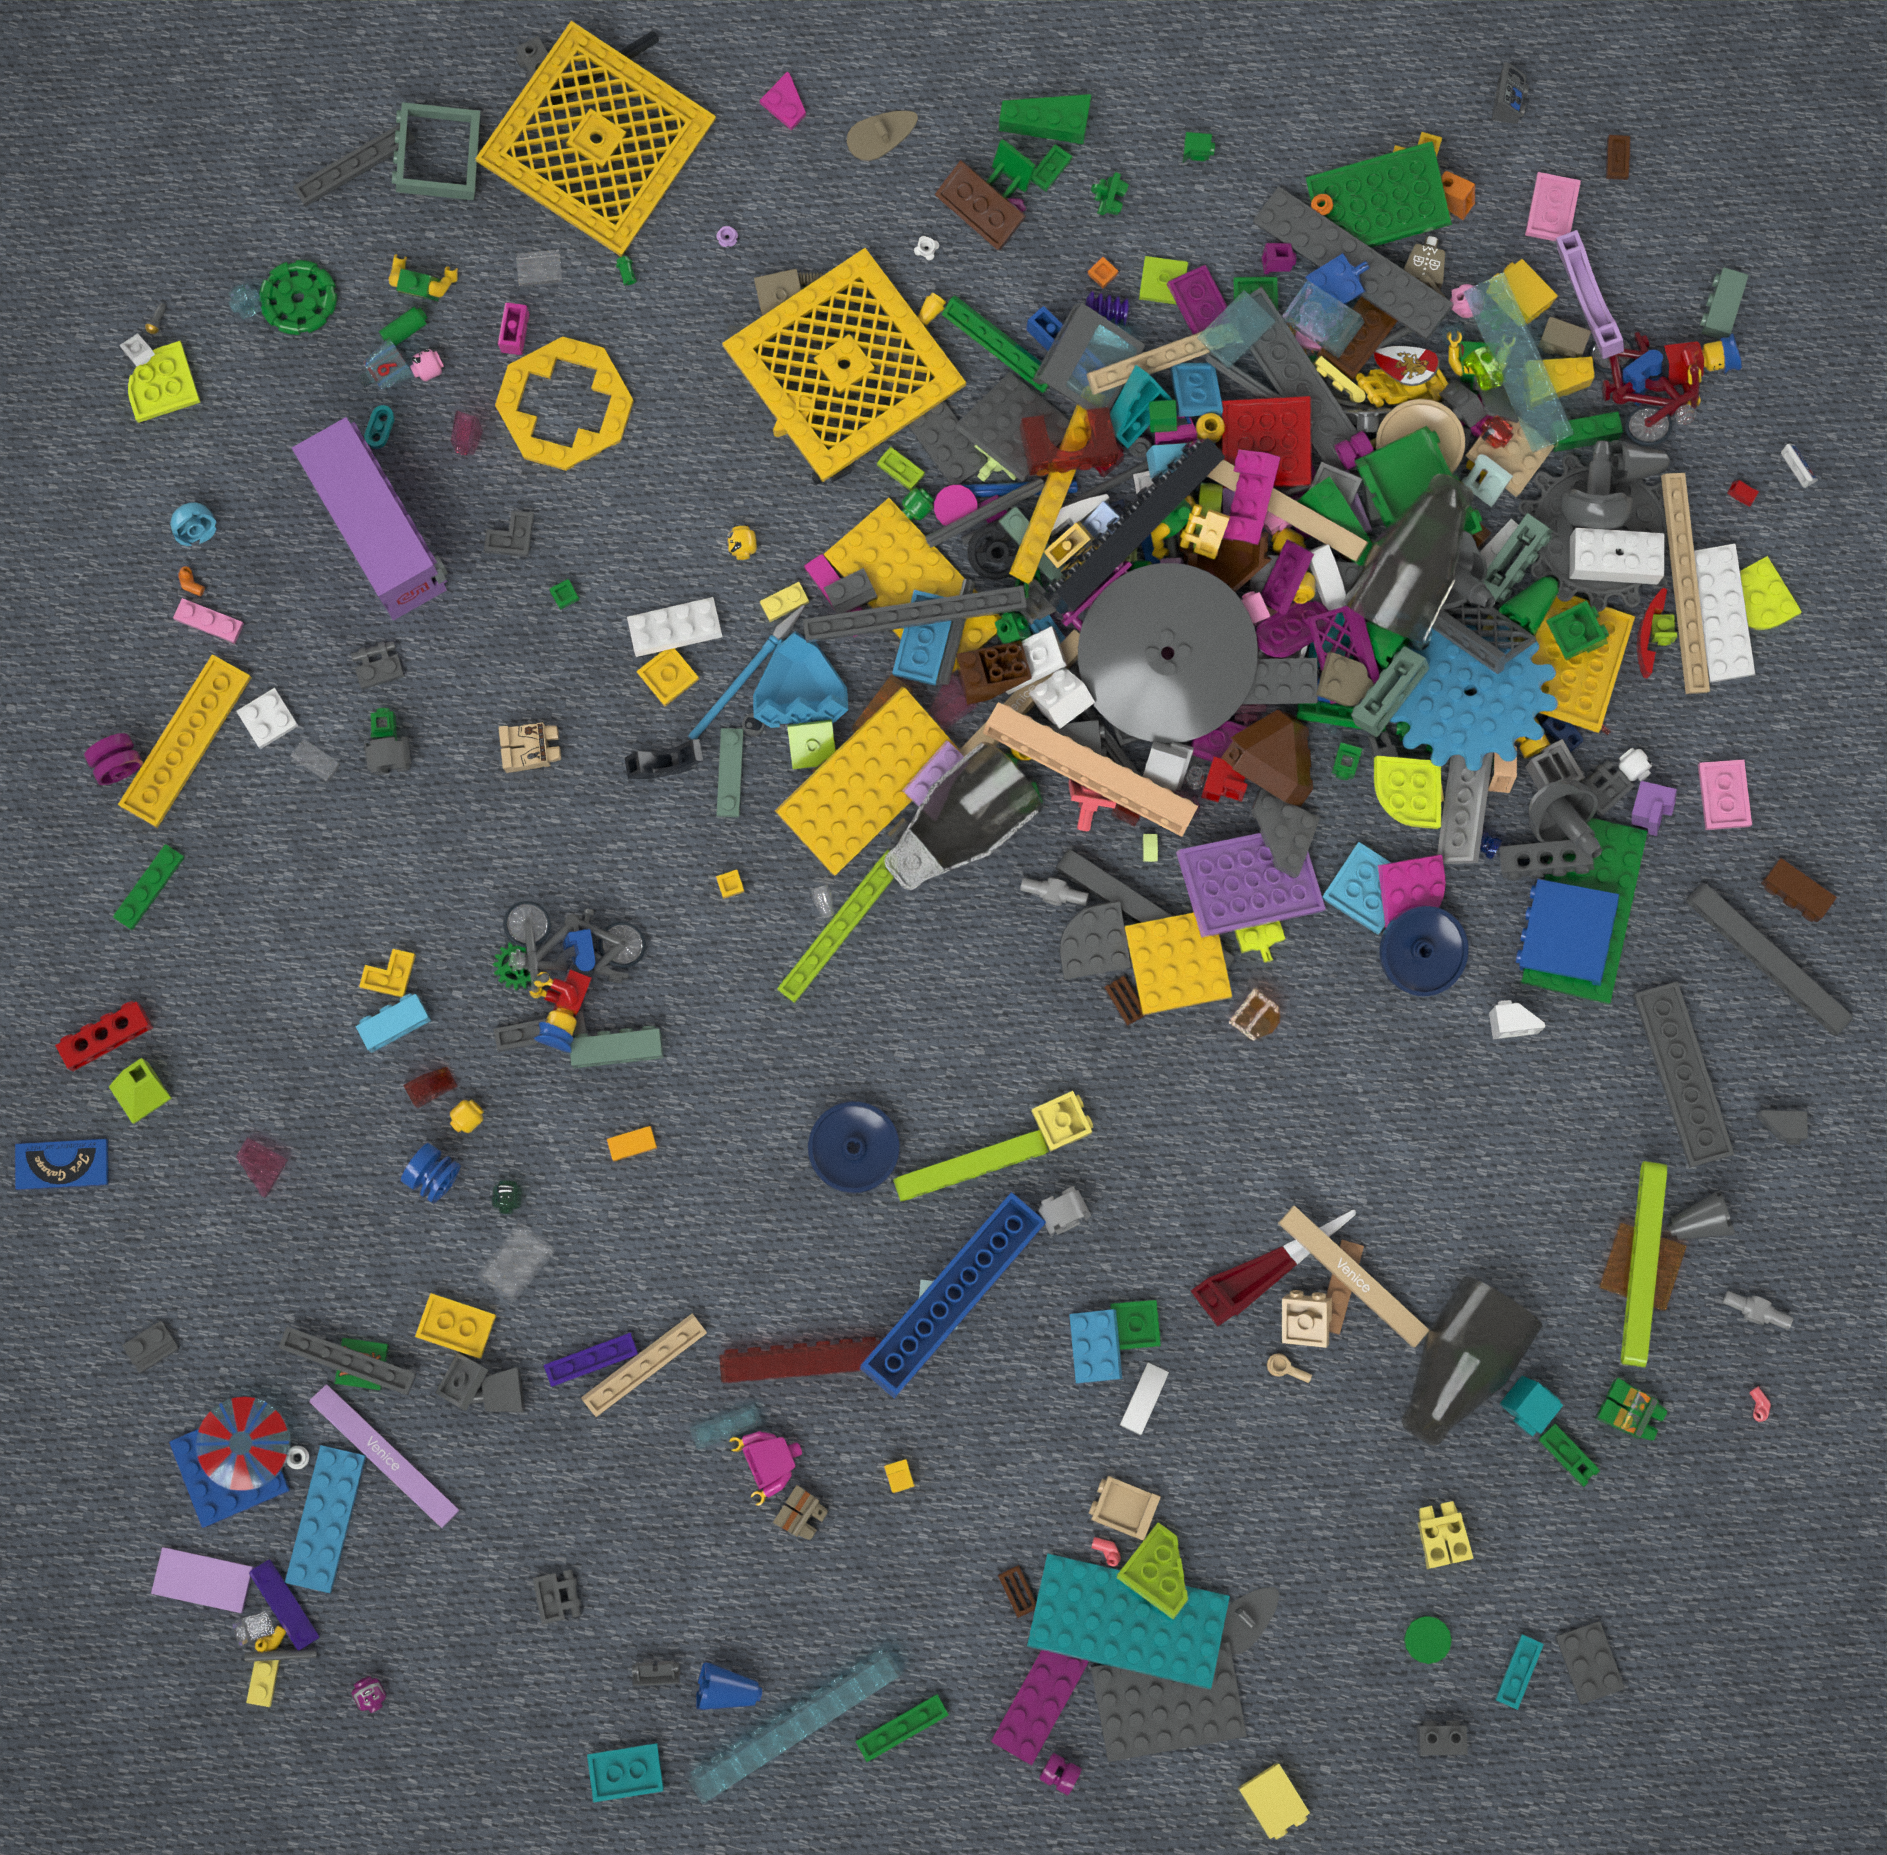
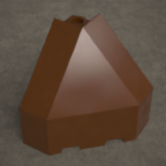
(1235, 561)
(1274, 756)

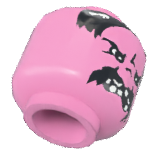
(426, 365)

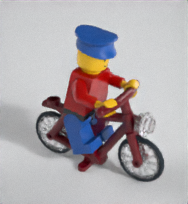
(1659, 372)

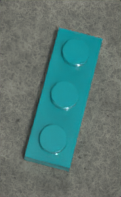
(1519, 1671)

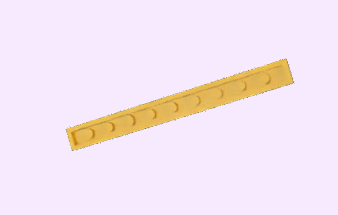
(1049, 504)

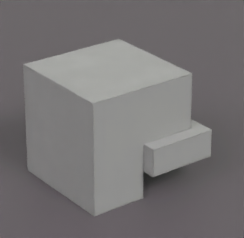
(1168, 764)
(1553, 765)

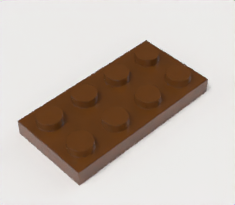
(980, 205)
(1365, 342)

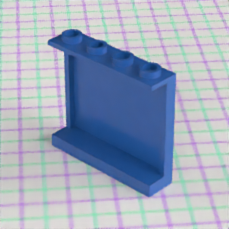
(1568, 931)

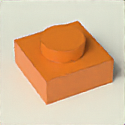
(1103, 272)

